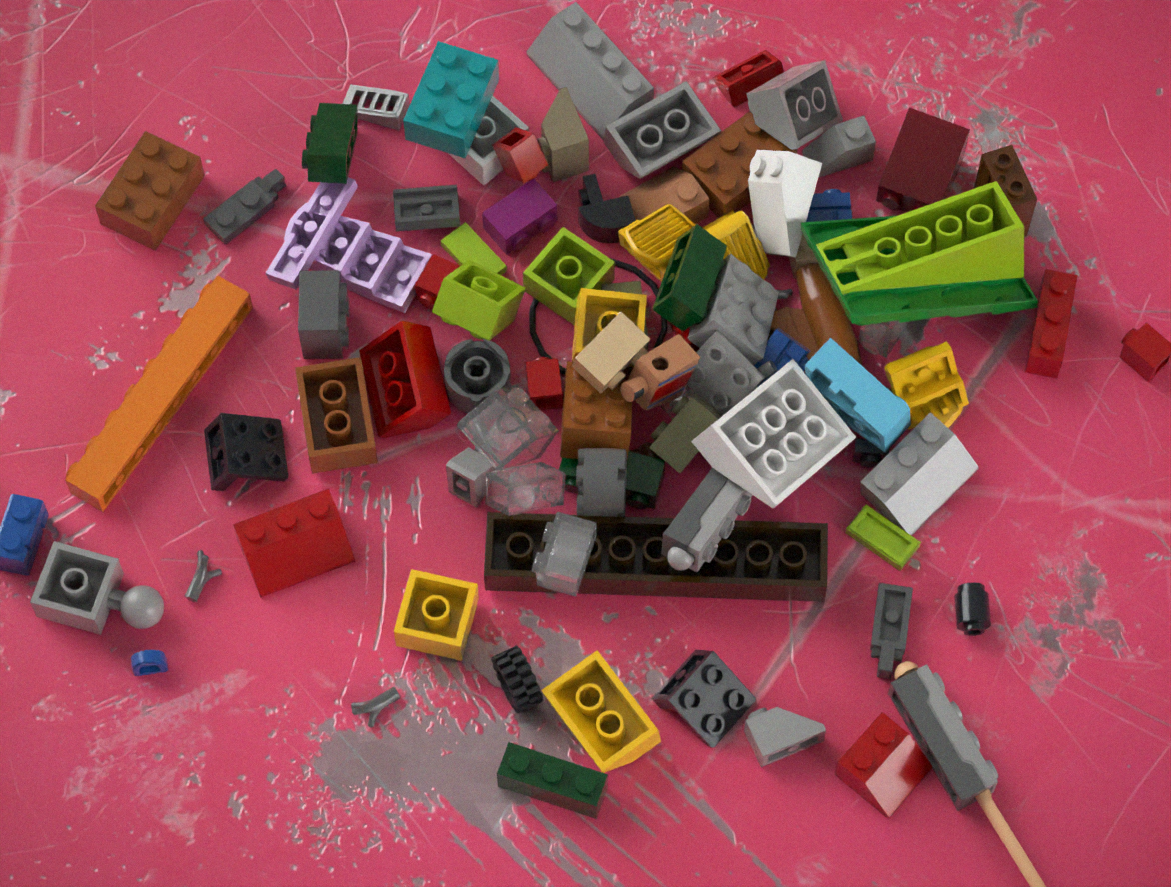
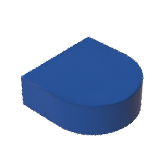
(149, 662)

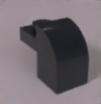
(602, 218)

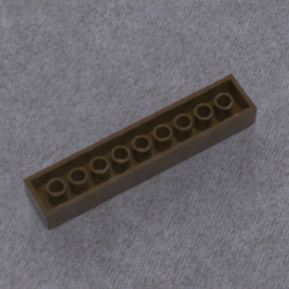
(753, 563)

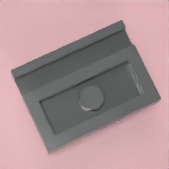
(426, 208)

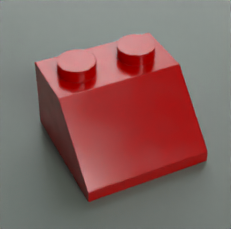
(883, 765)

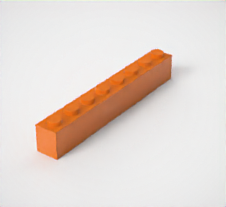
(158, 393)

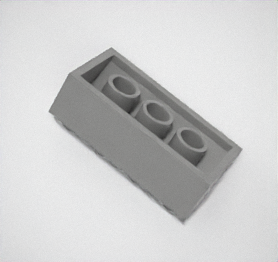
(593, 69)

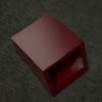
(922, 162)

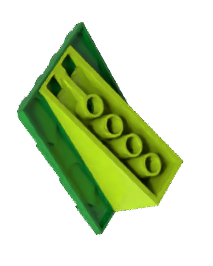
(928, 262)

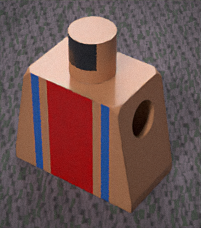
(661, 374)

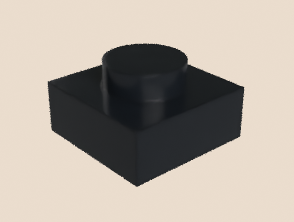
(867, 453)

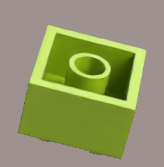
(563, 270)
(478, 300)

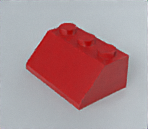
(404, 380)
(294, 542)

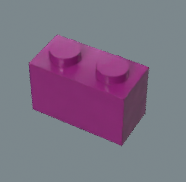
(520, 216)

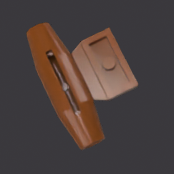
(820, 315)

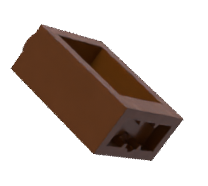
(1005, 168)

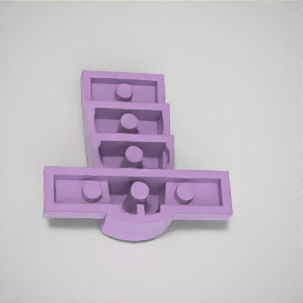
(367, 260)

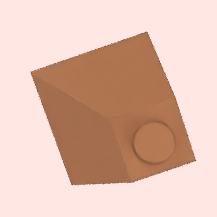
(672, 188)

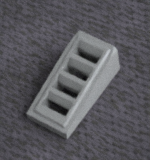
(388, 97)

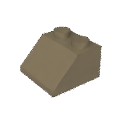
(564, 139)

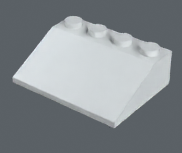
(775, 436)

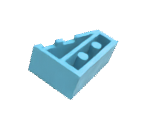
(858, 396)

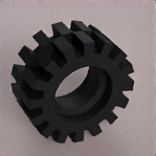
(517, 679)

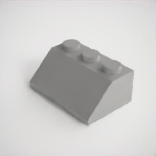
(796, 104)
(660, 131)
(918, 475)

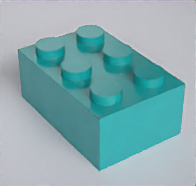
(451, 99)

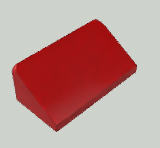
(748, 76)

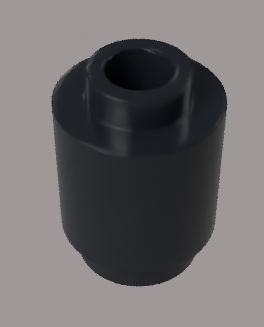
(972, 609)

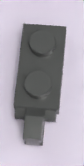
(245, 206)
(890, 626)

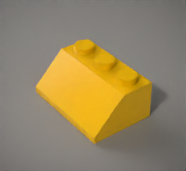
(602, 713)

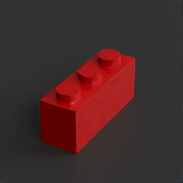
(1051, 323)

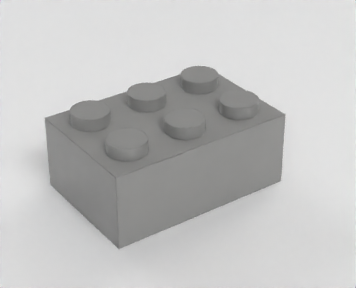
(739, 310)

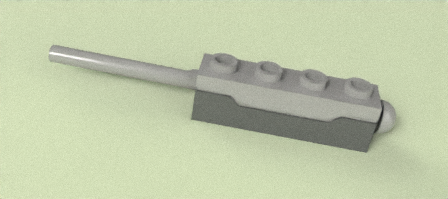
(704, 521)

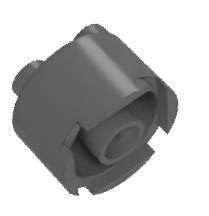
(475, 372)
(601, 482)

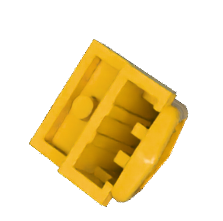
(654, 238)
(741, 242)
(929, 384)

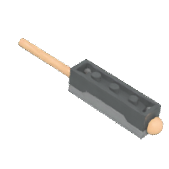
(953, 751)

